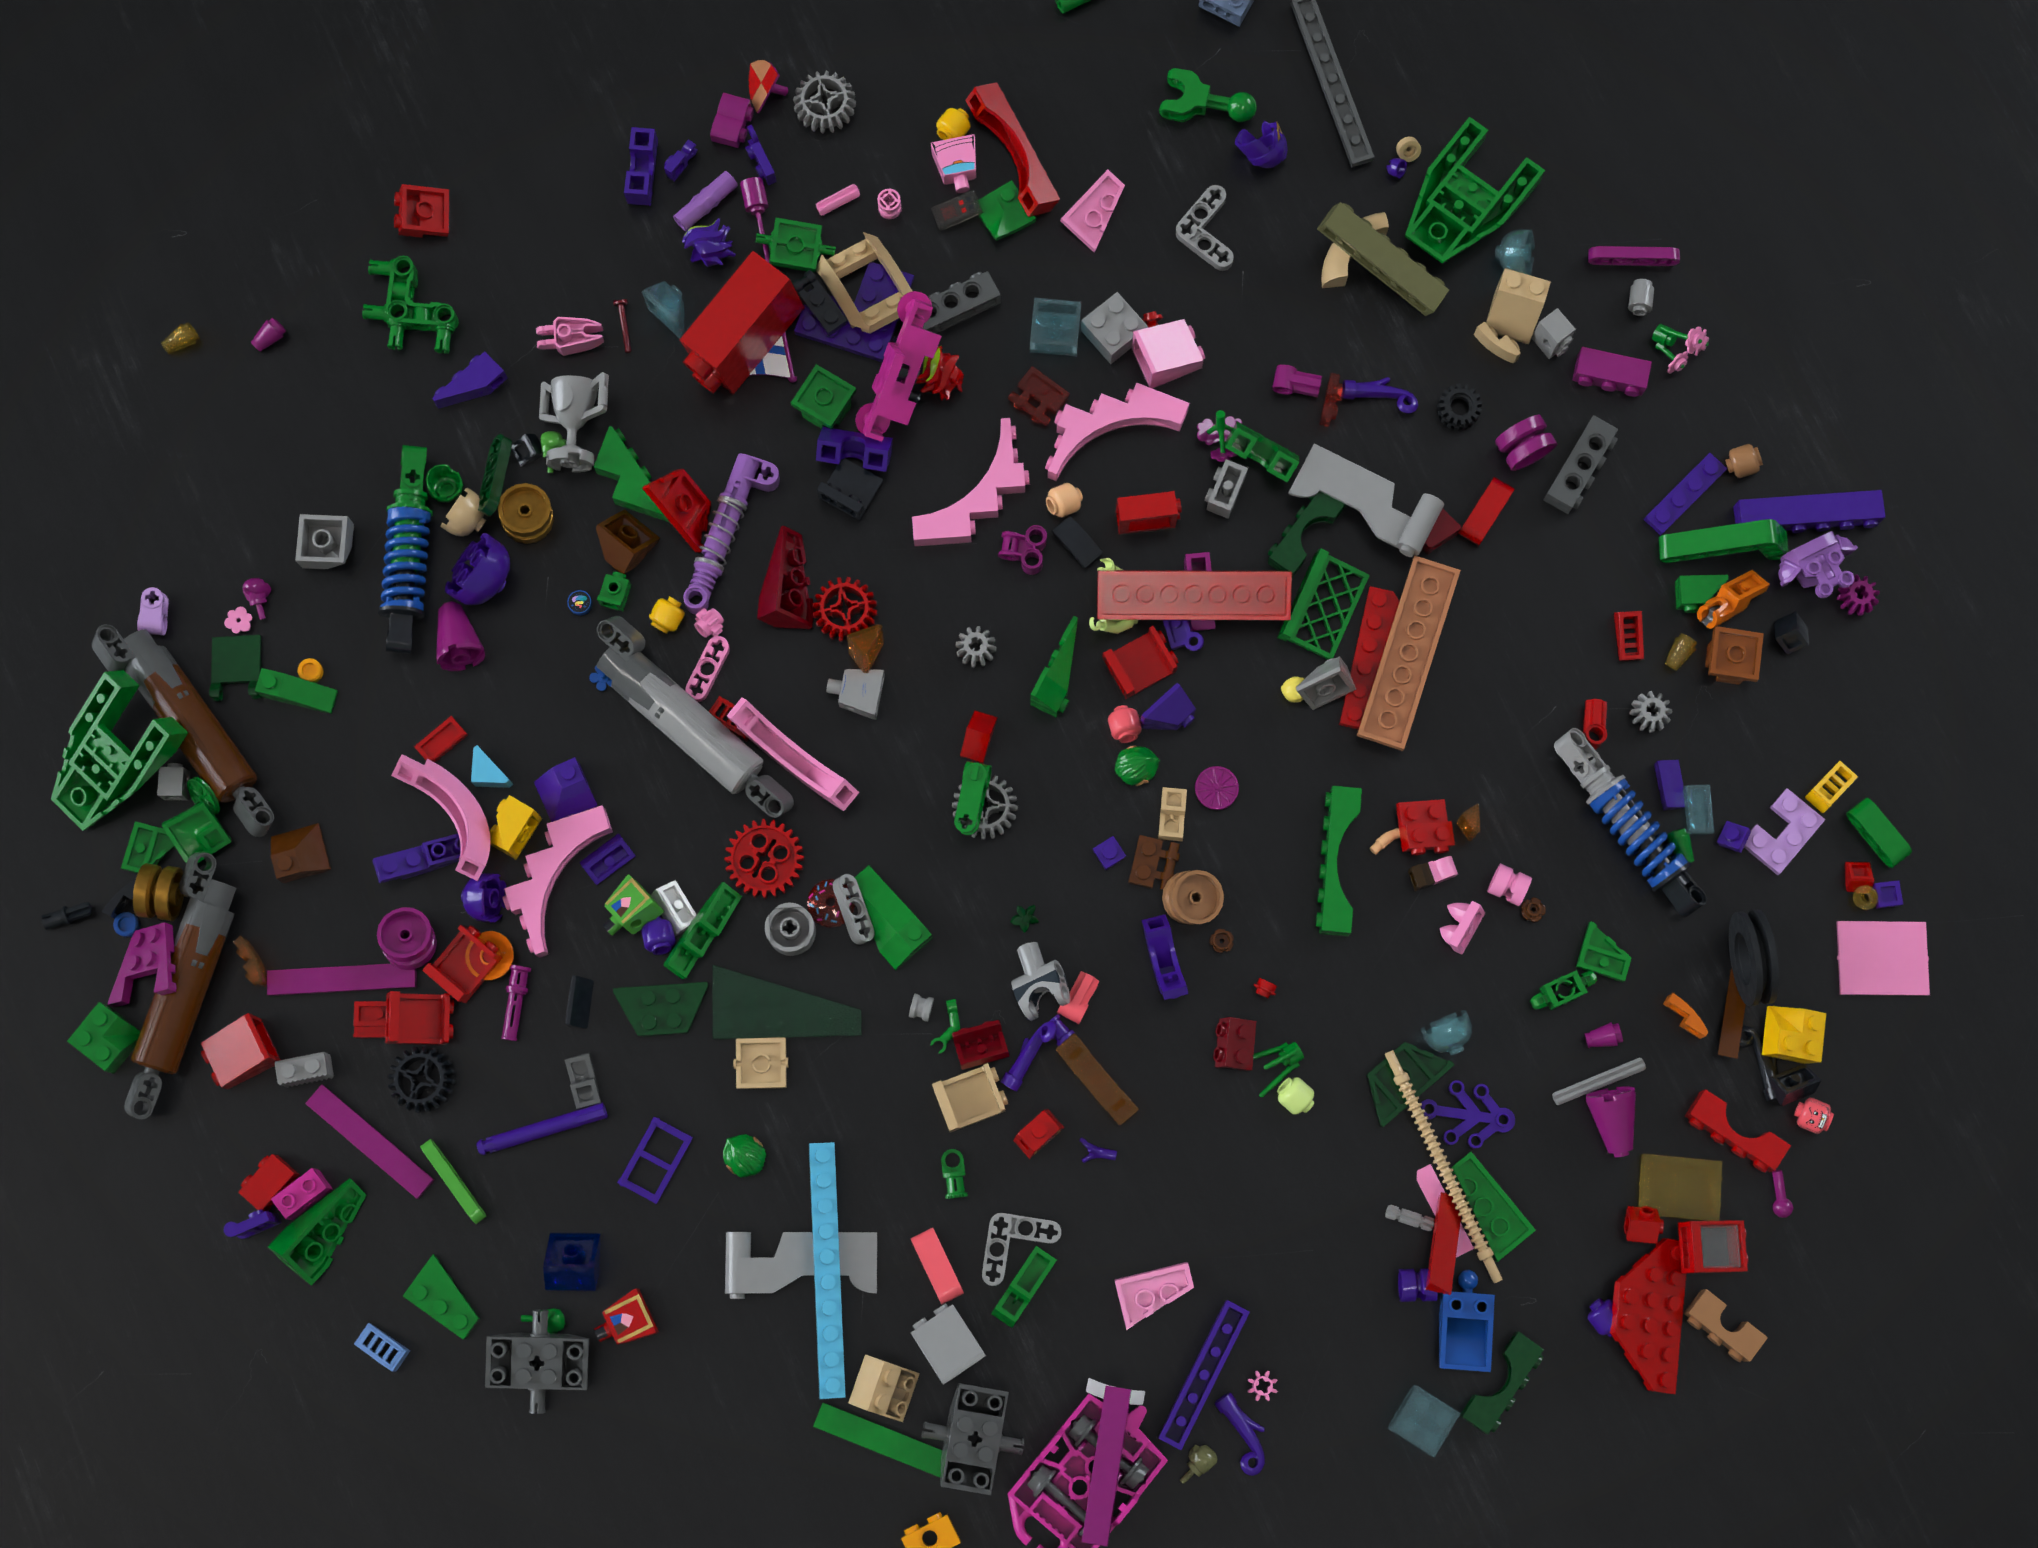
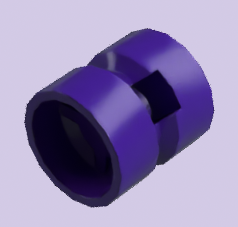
(1413, 1286)

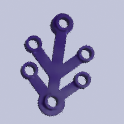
(1472, 1115)

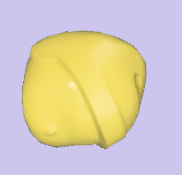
(1289, 689)

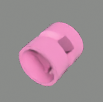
(1509, 884)

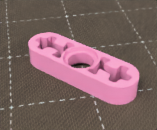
(721, 656)

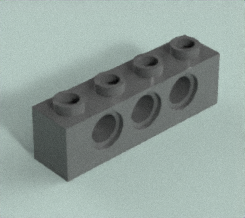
(966, 307)
(1595, 432)

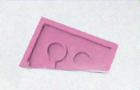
(1093, 210)
(1149, 1291)

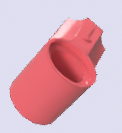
(1079, 997)

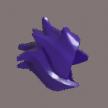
(708, 243)

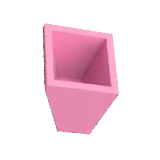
(1167, 352)

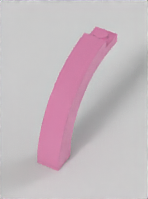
(791, 757)
(459, 805)

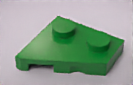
(145, 845)
(1603, 955)

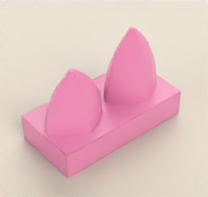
(1469, 918)

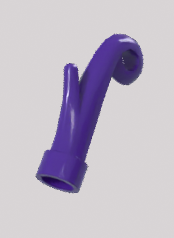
(1377, 389)
(1014, 1077)
(1244, 1426)

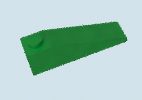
(1052, 686)
(895, 927)
(312, 1238)

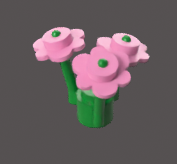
(1667, 336)

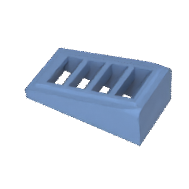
(398, 1358)

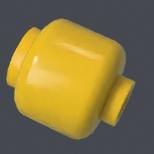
(953, 124)
(666, 614)

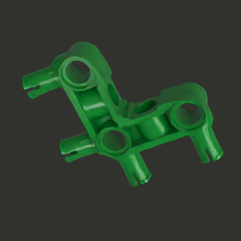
(416, 315)

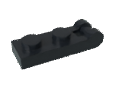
(820, 303)

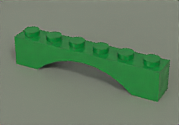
(1336, 911)

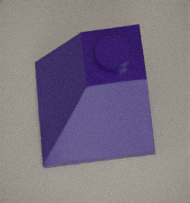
(1169, 711)
(565, 790)

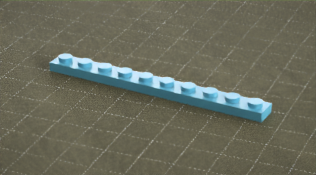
(827, 1270)

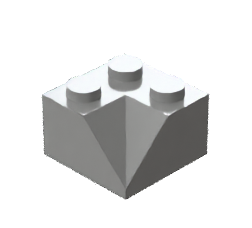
(323, 541)

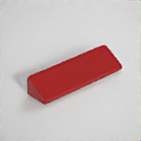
(1443, 1246)

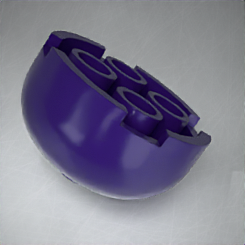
(489, 574)

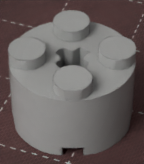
(780, 919)

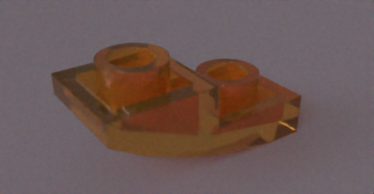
(255, 966)

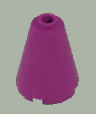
(456, 639)
(1614, 1117)

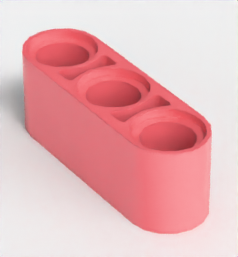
(937, 1266)

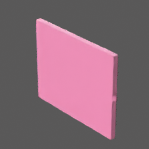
(1882, 958)

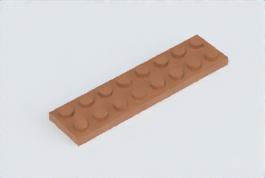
(1408, 653)

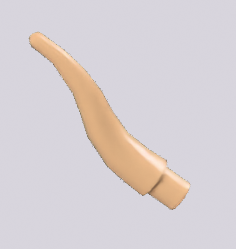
(1384, 840)

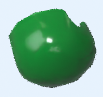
(443, 483)

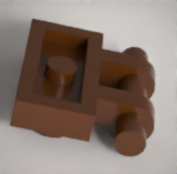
(1146, 862)

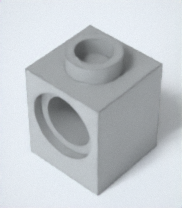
(173, 782)

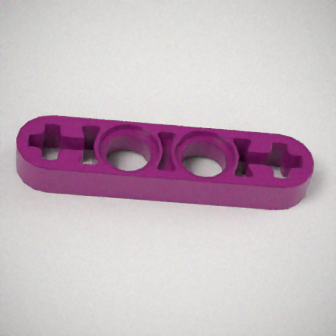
(1634, 256)

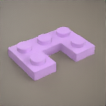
(1780, 851)

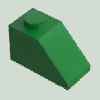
(1696, 589)

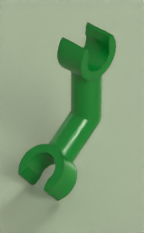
(954, 1025)

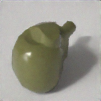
(1201, 1460)

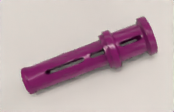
(513, 988)

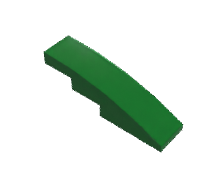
(702, 930)

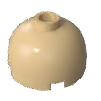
(464, 515)

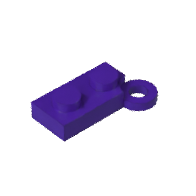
(756, 152)
(1180, 634)

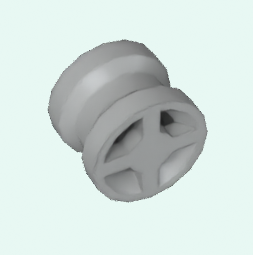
(921, 1007)

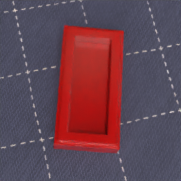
(441, 740)

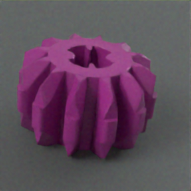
(1866, 593)

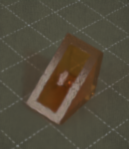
(865, 646)

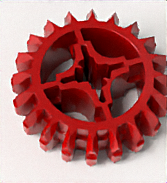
(836, 609)

